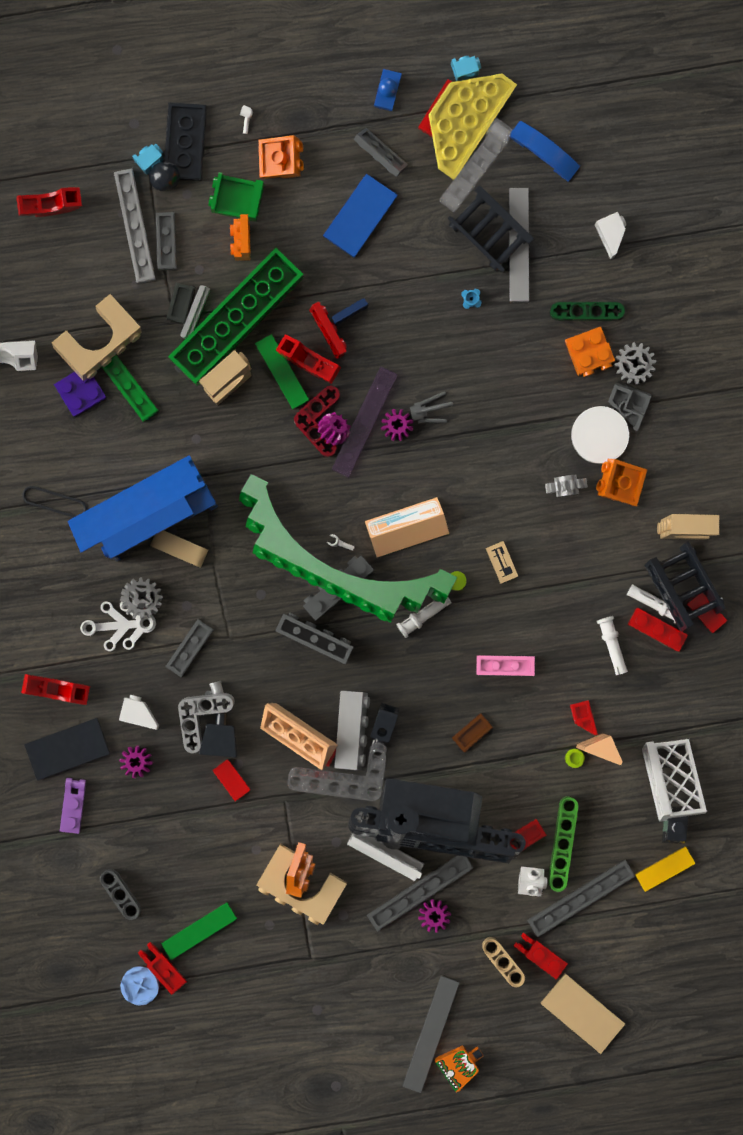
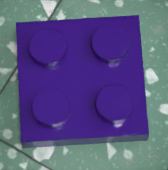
(79, 394)

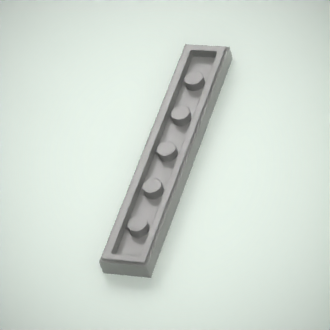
(134, 226)
(520, 258)

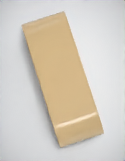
(179, 548)
(507, 970)

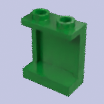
(236, 197)

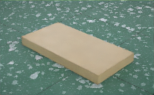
(582, 1013)

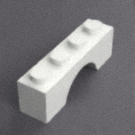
(19, 354)

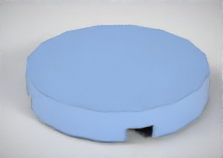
(139, 985)

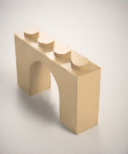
(86, 361)
(226, 377)
(688, 526)
(316, 907)

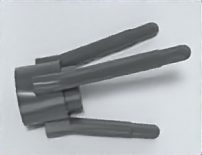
(419, 411)

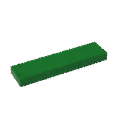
(282, 372)
(130, 389)
(199, 930)

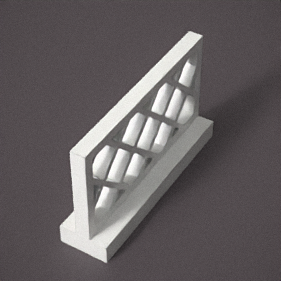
(658, 785)
(394, 859)

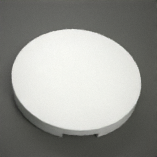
(600, 434)

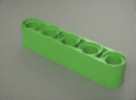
(566, 852)

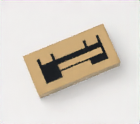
(501, 562)

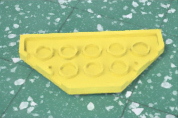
(464, 117)

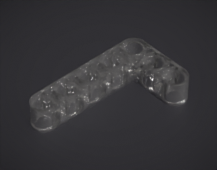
(495, 141)
(344, 780)

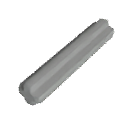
(195, 311)

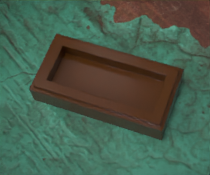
(472, 732)

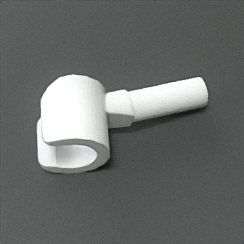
(247, 113)
(340, 543)

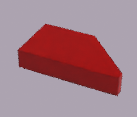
(583, 716)

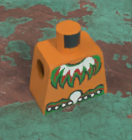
(459, 1066)

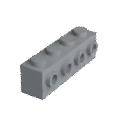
(351, 730)

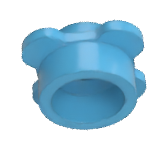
(470, 303)

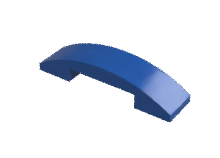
(545, 150)

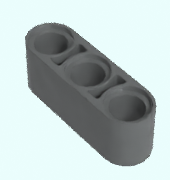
(129, 899)

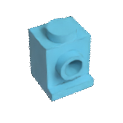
(465, 68)
(148, 157)

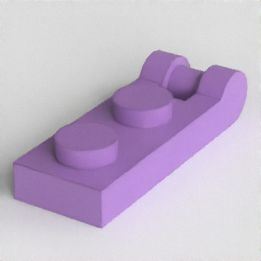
(73, 806)

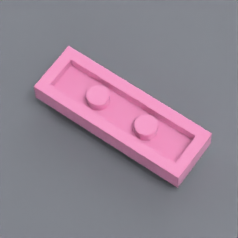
(505, 665)

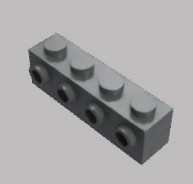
(323, 601)
(313, 638)

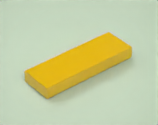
(665, 869)

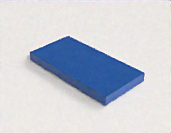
(360, 215)

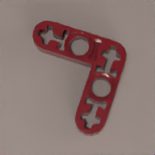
(313, 416)

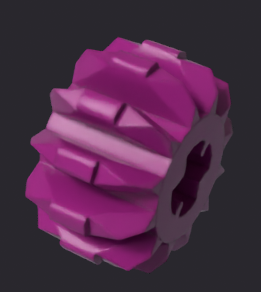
(334, 428)
(401, 430)
(128, 761)
(429, 920)

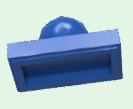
(387, 90)

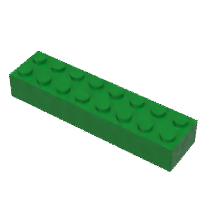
(236, 316)

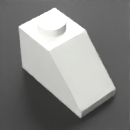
(611, 232)
(137, 713)

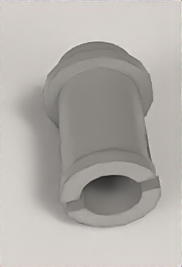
(216, 688)

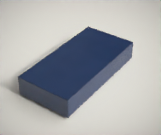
(349, 311)

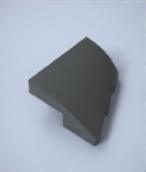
(630, 403)

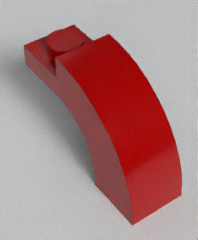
(50, 204)
(307, 359)
(55, 689)

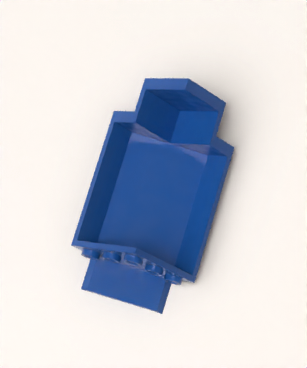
(143, 510)

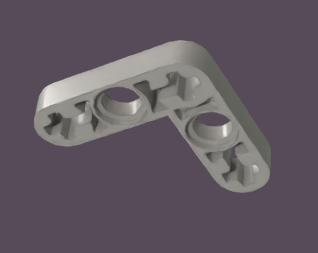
(197, 710)

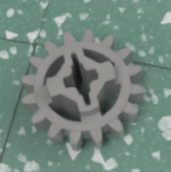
(642, 365)
(566, 485)
(138, 590)

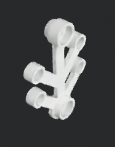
(122, 625)

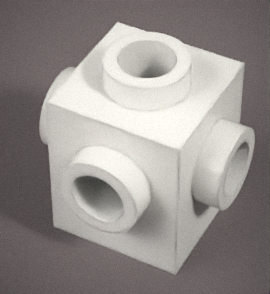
(531, 881)

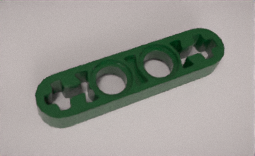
(587, 314)

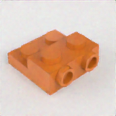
(280, 157)
(241, 234)
(590, 352)
(621, 481)
(299, 871)

